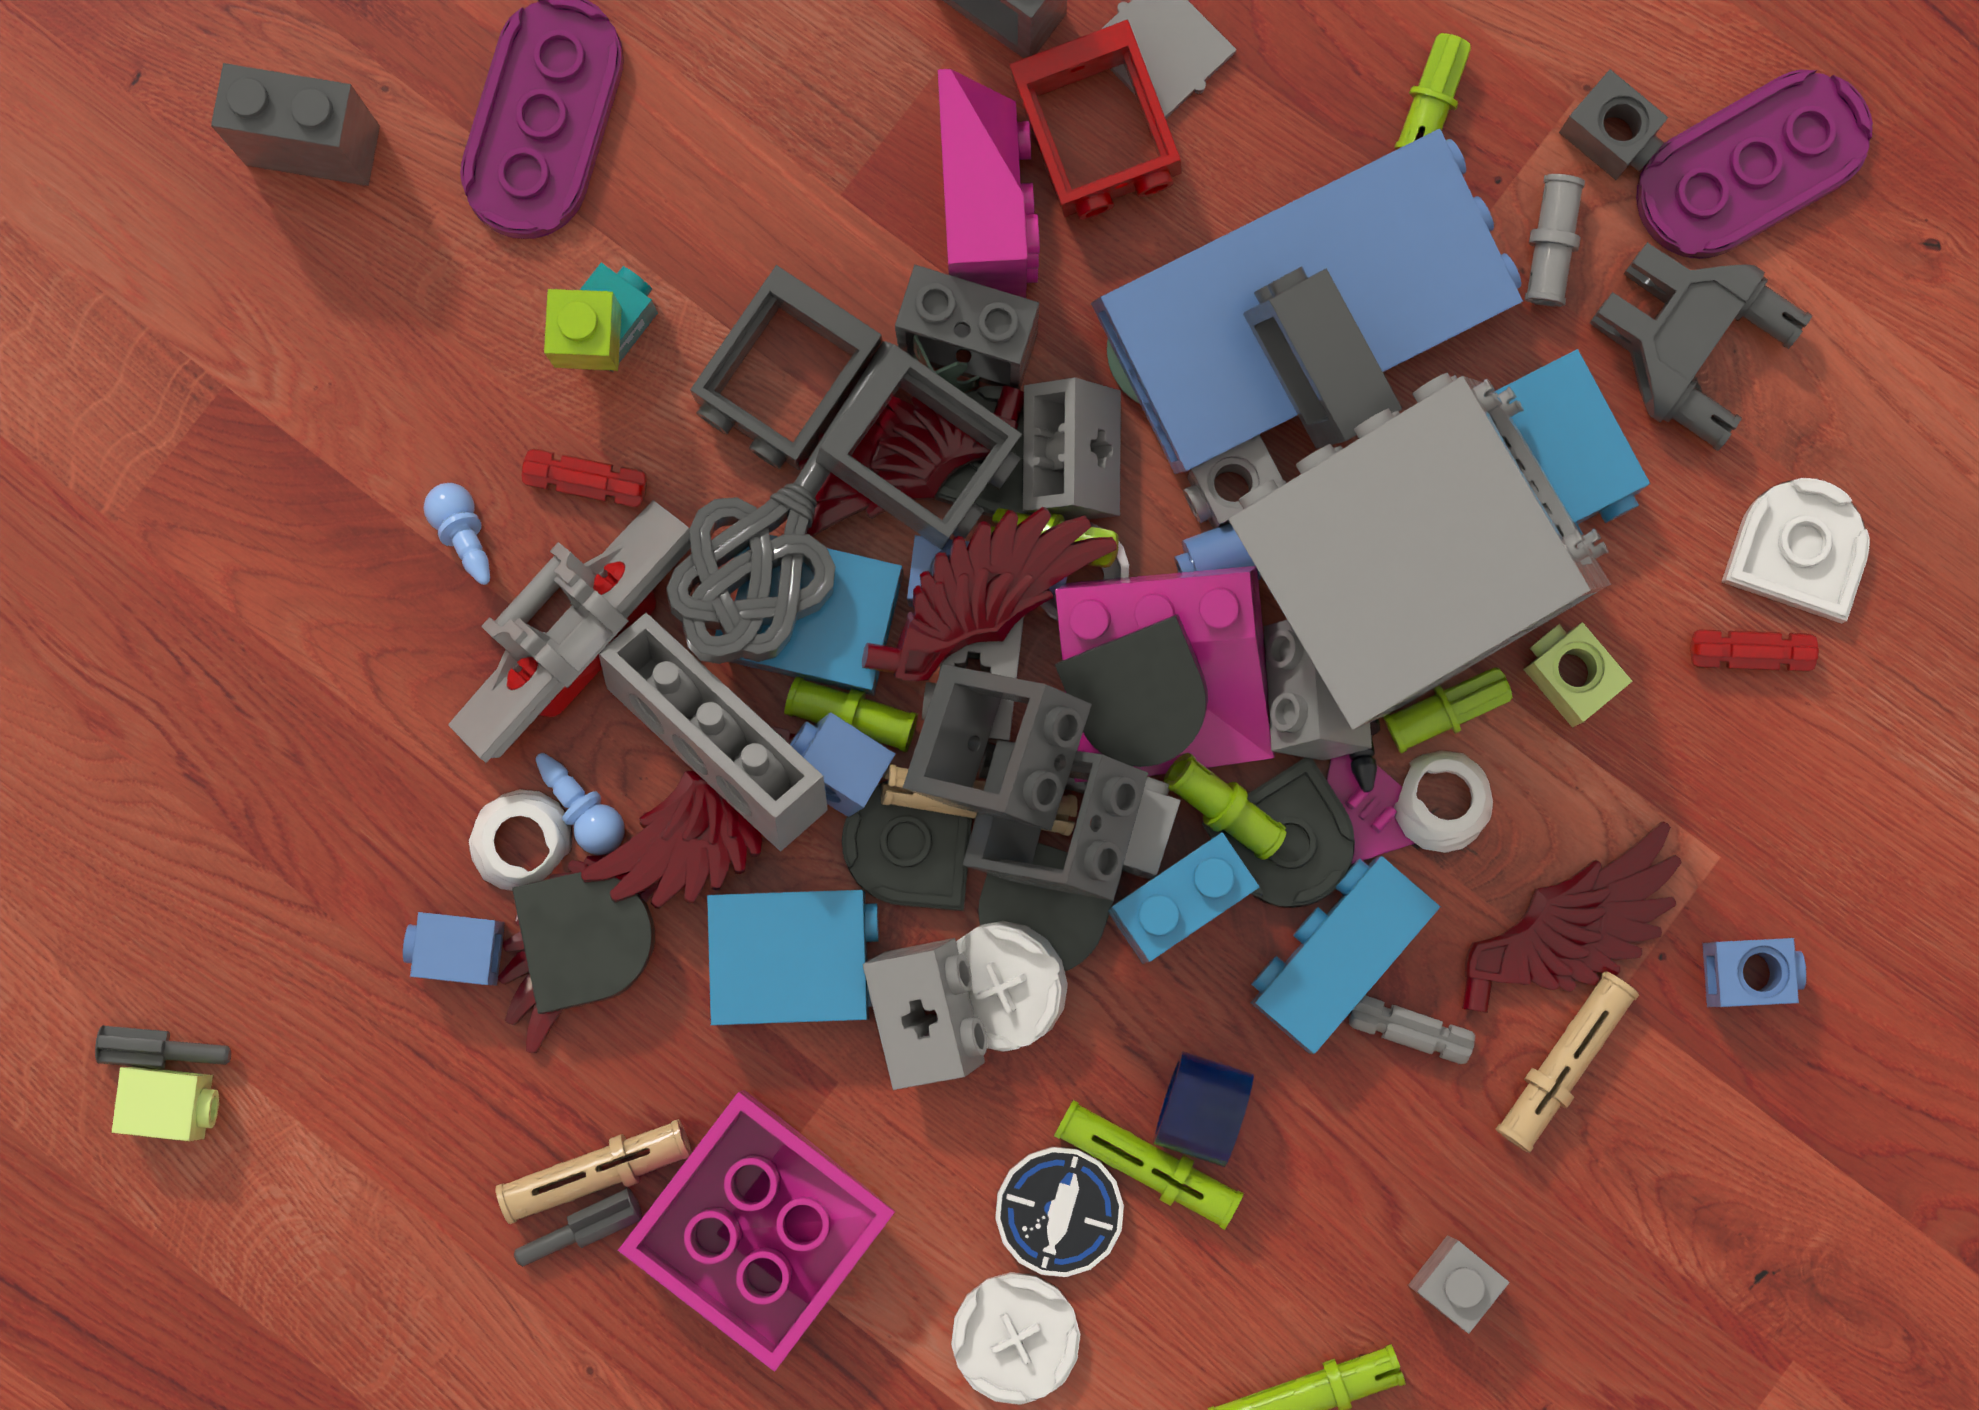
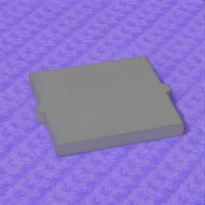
(1176, 46)

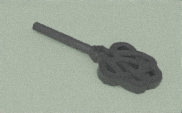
(744, 619)

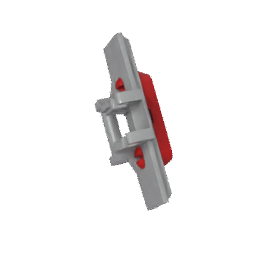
(549, 669)

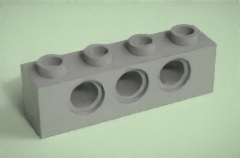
(714, 731)

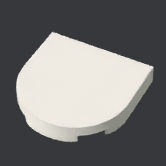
(1801, 548)

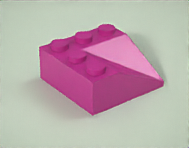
(986, 206)
(1226, 634)
(757, 1229)

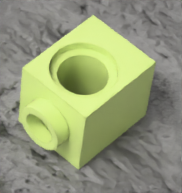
(1603, 680)
(164, 1104)

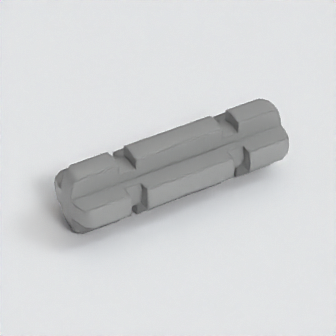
(1413, 1030)

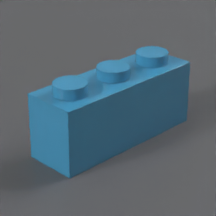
(1342, 952)

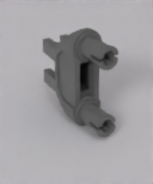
(1686, 330)

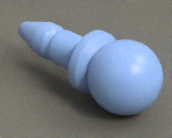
(451, 512)
(596, 826)

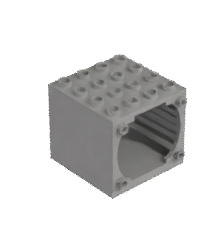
(1418, 546)

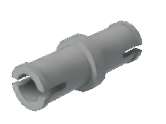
(1554, 240)

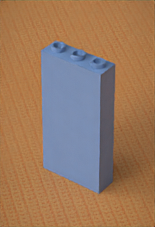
(1397, 242)

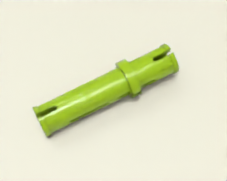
(1216, 1201)
(1328, 1387)

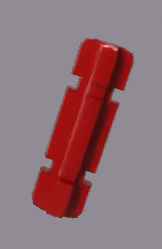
(584, 478)
(1754, 650)

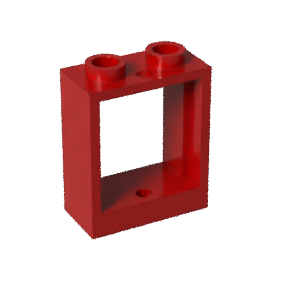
(1078, 61)

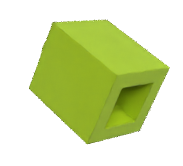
(582, 329)

